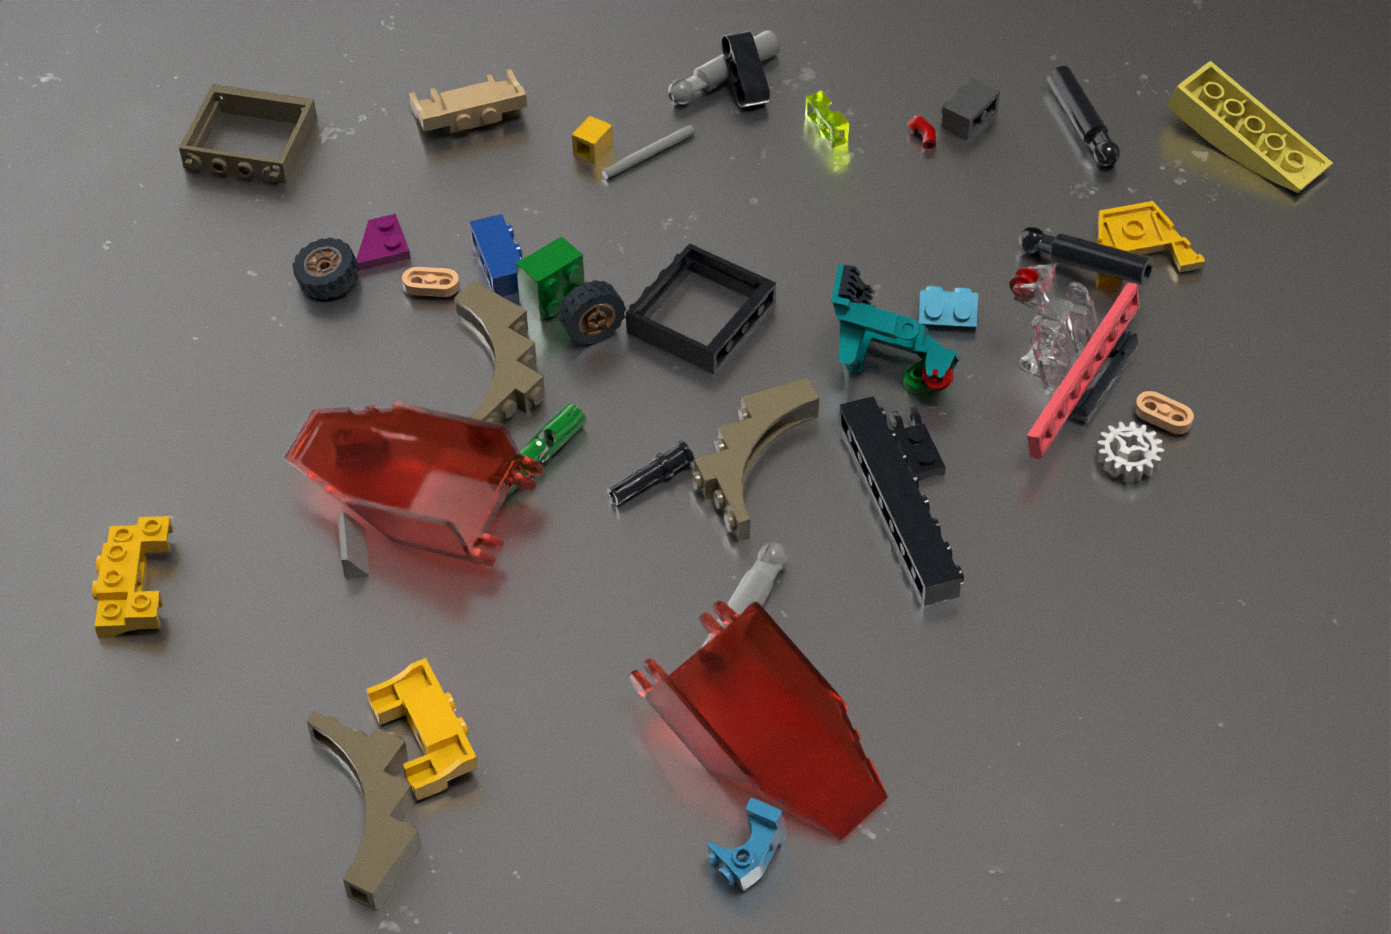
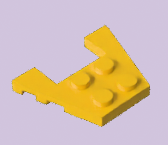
(1143, 230)

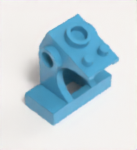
(767, 834)

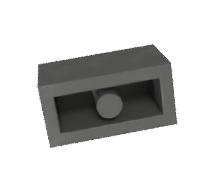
(970, 109)

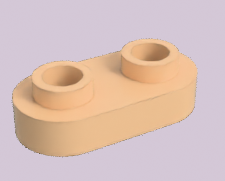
(430, 281)
(1164, 412)

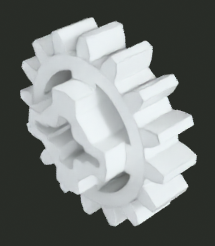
(1129, 451)

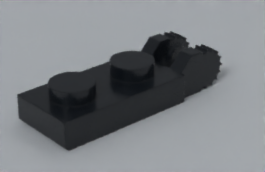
(918, 445)

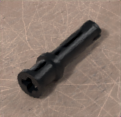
(662, 466)

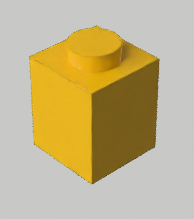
(592, 139)

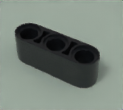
(745, 69)

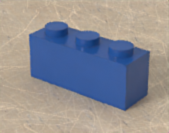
(497, 253)

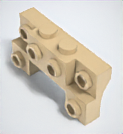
(469, 105)

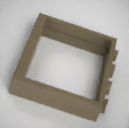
(251, 104)

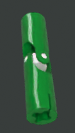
(554, 433)

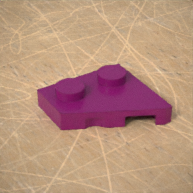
(382, 243)

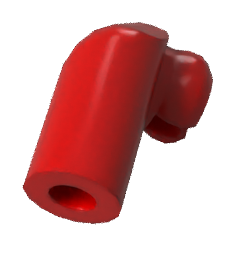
(928, 132)

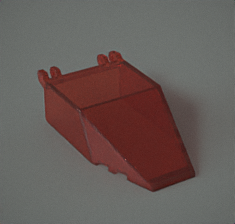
(416, 473)
(767, 721)

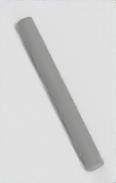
(648, 152)

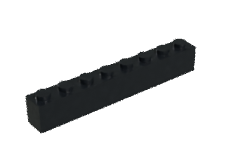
(900, 501)

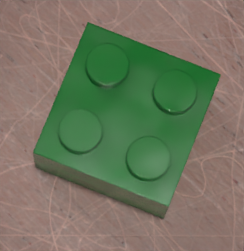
(548, 277)

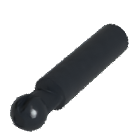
(1083, 115)
(1088, 255)

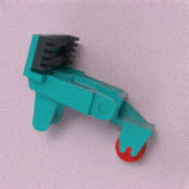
(865, 323)

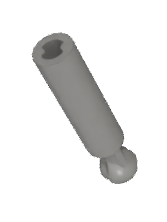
(715, 71)
(758, 581)

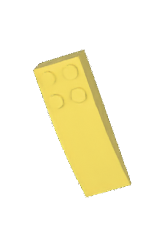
(1246, 129)

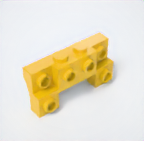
(121, 577)
(433, 722)

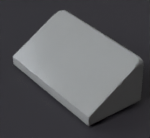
(352, 547)

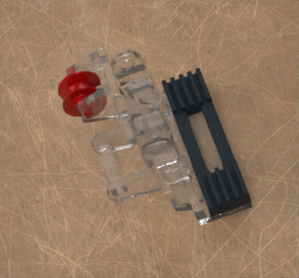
(1053, 343)

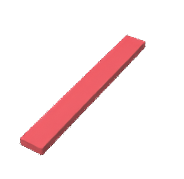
(1083, 371)

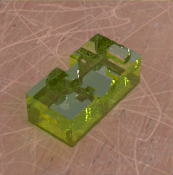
(825, 120)

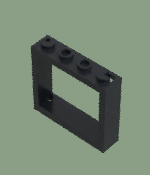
(694, 259)

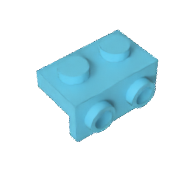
(948, 308)

